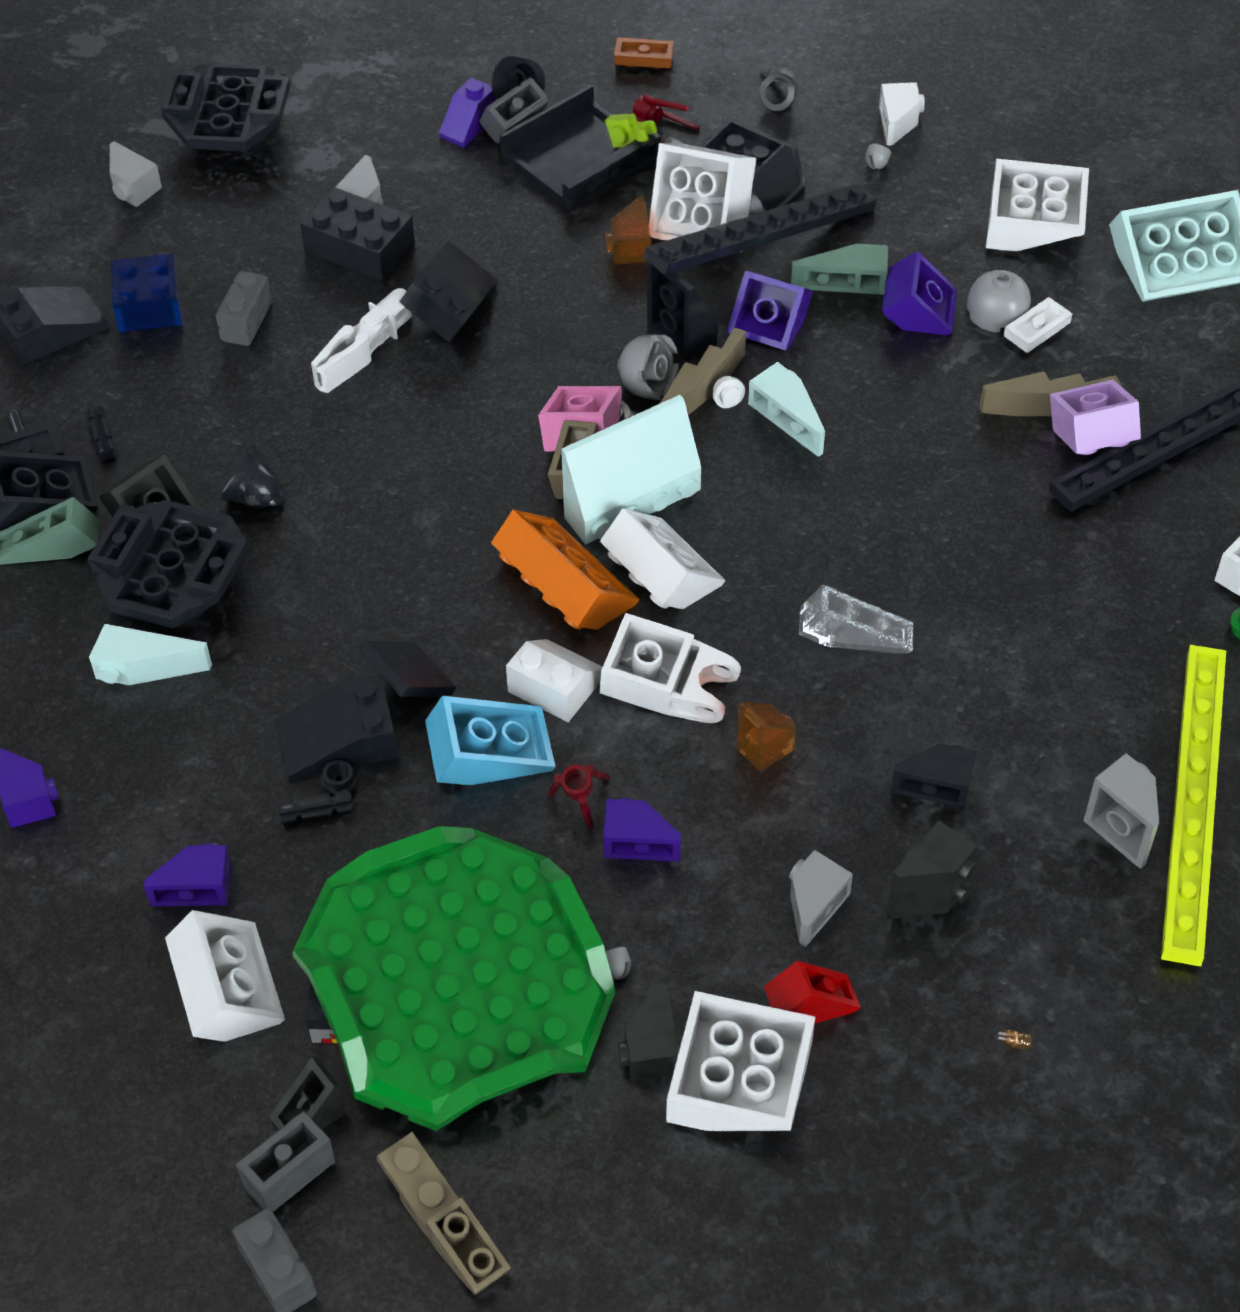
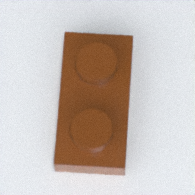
(644, 52)

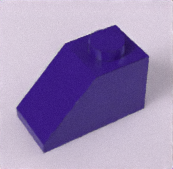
(465, 112)
(25, 790)
(638, 832)
(192, 878)

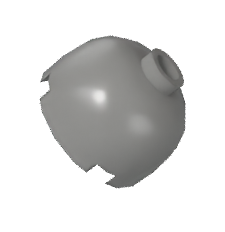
(997, 299)
(648, 366)

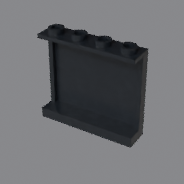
(571, 151)

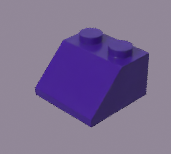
(919, 297)
(769, 310)

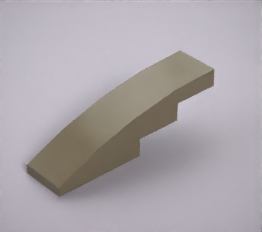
(697, 382)
(1029, 394)

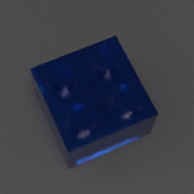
(146, 292)

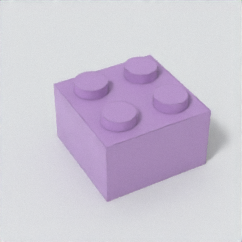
(1095, 417)

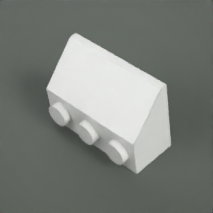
(659, 560)
(223, 976)

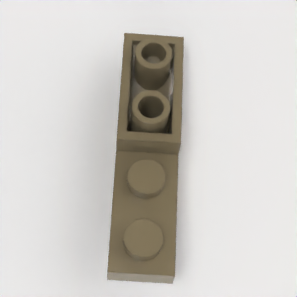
(442, 1214)

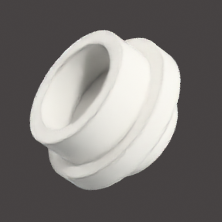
(728, 391)

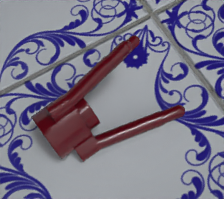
(649, 108)
(577, 786)

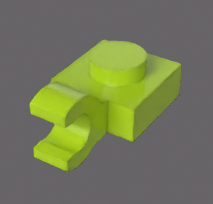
(625, 129)

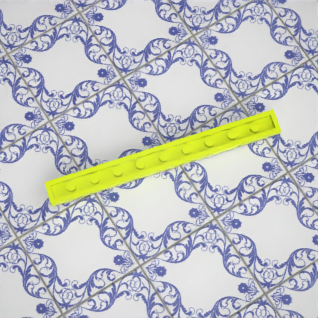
(1194, 807)

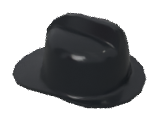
(512, 72)

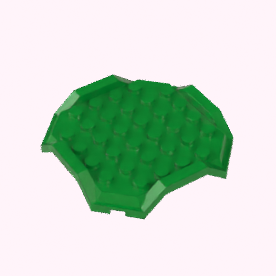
(454, 972)

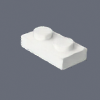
(1037, 324)

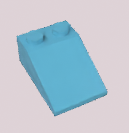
(487, 741)

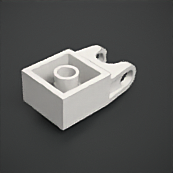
(665, 670)

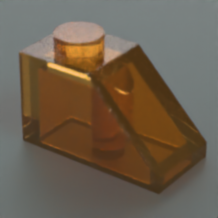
(629, 234)
(764, 734)

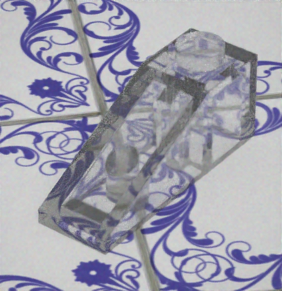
(853, 624)

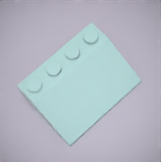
(1180, 245)
(630, 466)

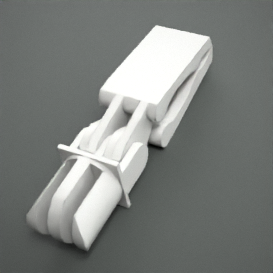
(352, 346)

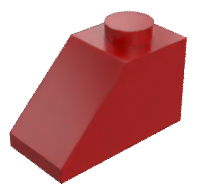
(812, 992)

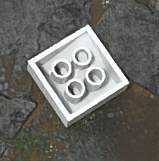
(698, 189)
(1035, 204)
(739, 1066)

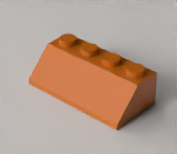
(562, 570)

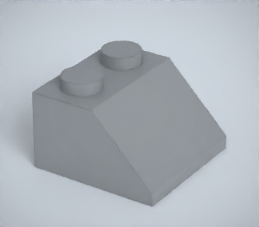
(1125, 808)

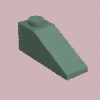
(846, 269)
(51, 534)

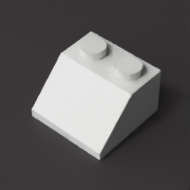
(552, 677)

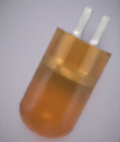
(1016, 1039)

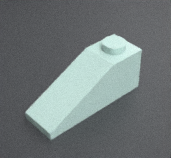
(785, 402)
(142, 656)

